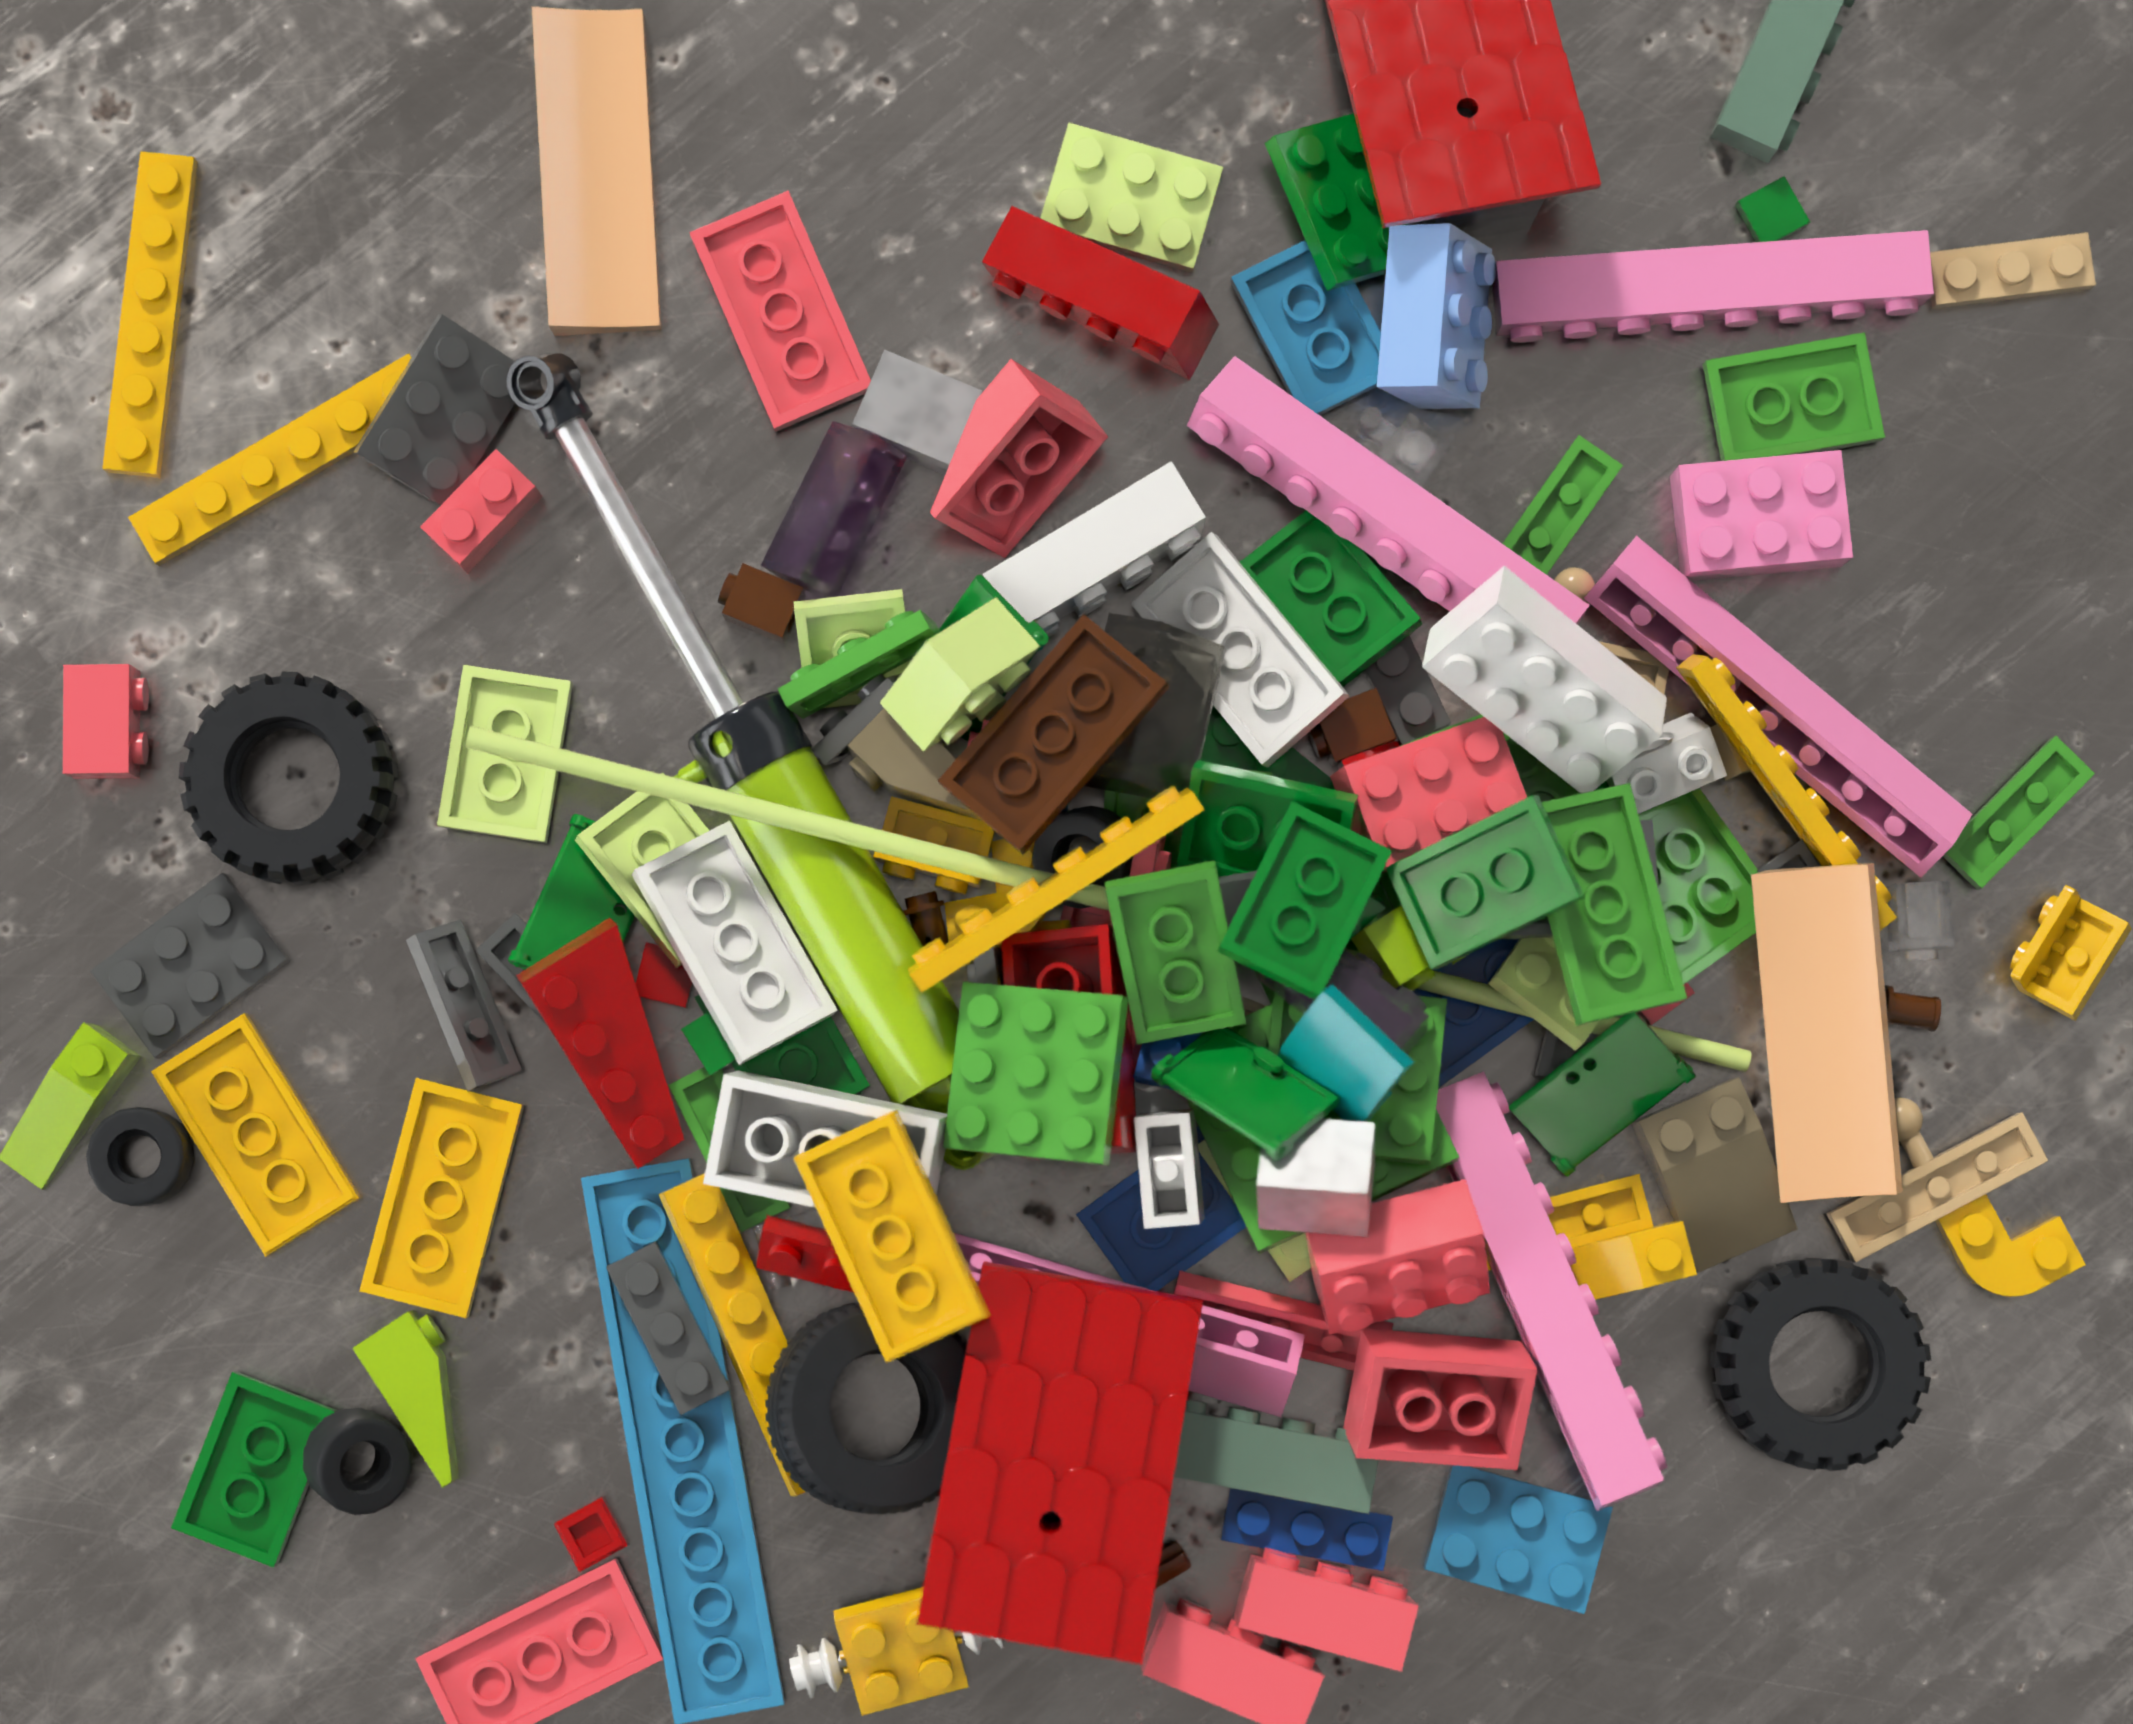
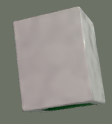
(916, 410)
(1321, 1182)

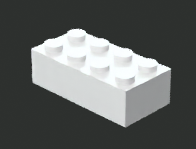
(1101, 549)
(1544, 681)
(771, 1120)

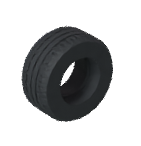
(803, 1426)

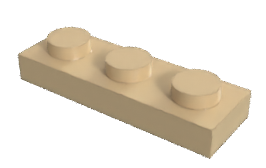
(2011, 270)

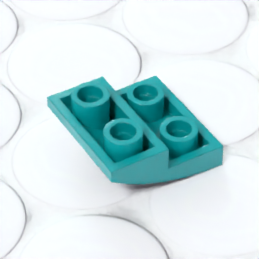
(1345, 1055)

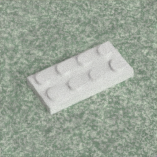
(1269, 678)
(734, 942)

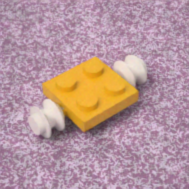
(887, 1655)

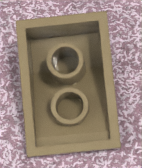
(891, 759)
(1716, 1172)

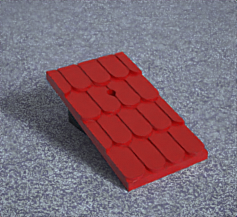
(1463, 110)
(1070, 1411)

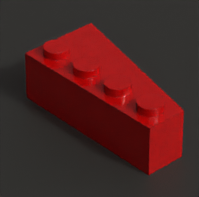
(1101, 291)
(602, 1028)

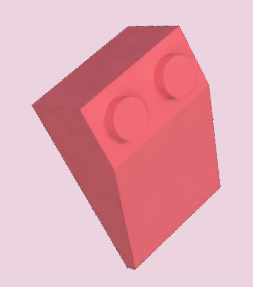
(1014, 458)

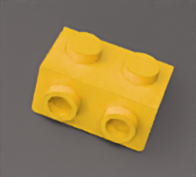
(936, 827)
(2068, 953)

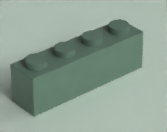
(1778, 75)
(1273, 1459)

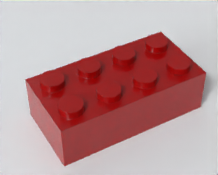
(1078, 962)

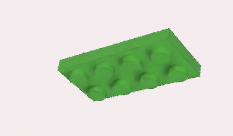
(1617, 937)

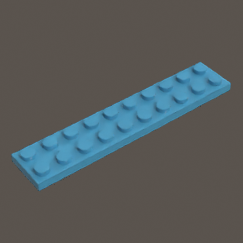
(685, 1476)

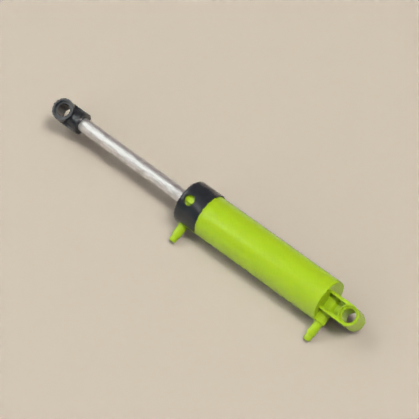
(761, 751)

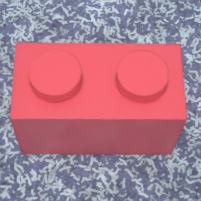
(481, 511)
(103, 721)

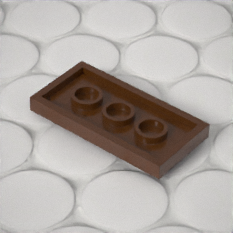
(1053, 734)

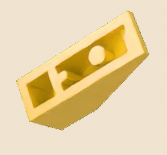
(1634, 1260)

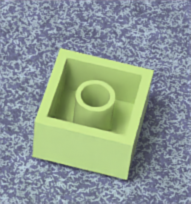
(961, 676)

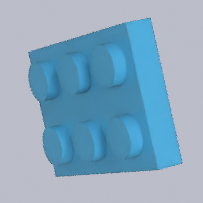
(1315, 337)
(1517, 1538)

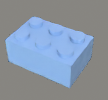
(1435, 316)

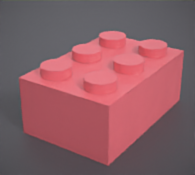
(1431, 787)
(1416, 1257)
(1439, 1399)
(1326, 1609)
(1231, 1666)

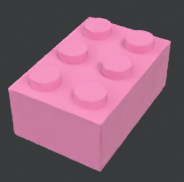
(1761, 515)

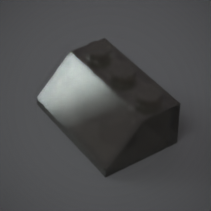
(1174, 731)

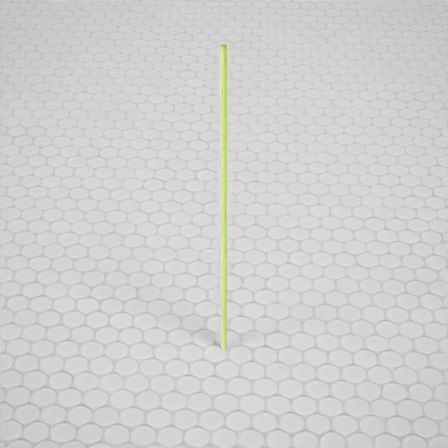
(958, 861)

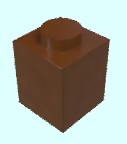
(760, 602)
(1352, 728)

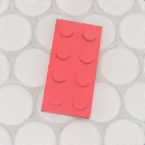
(781, 311)
(543, 1653)

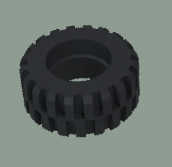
(225, 743)
(1892, 1379)

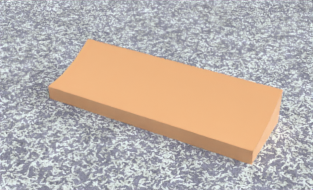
(596, 171)
(1826, 1032)

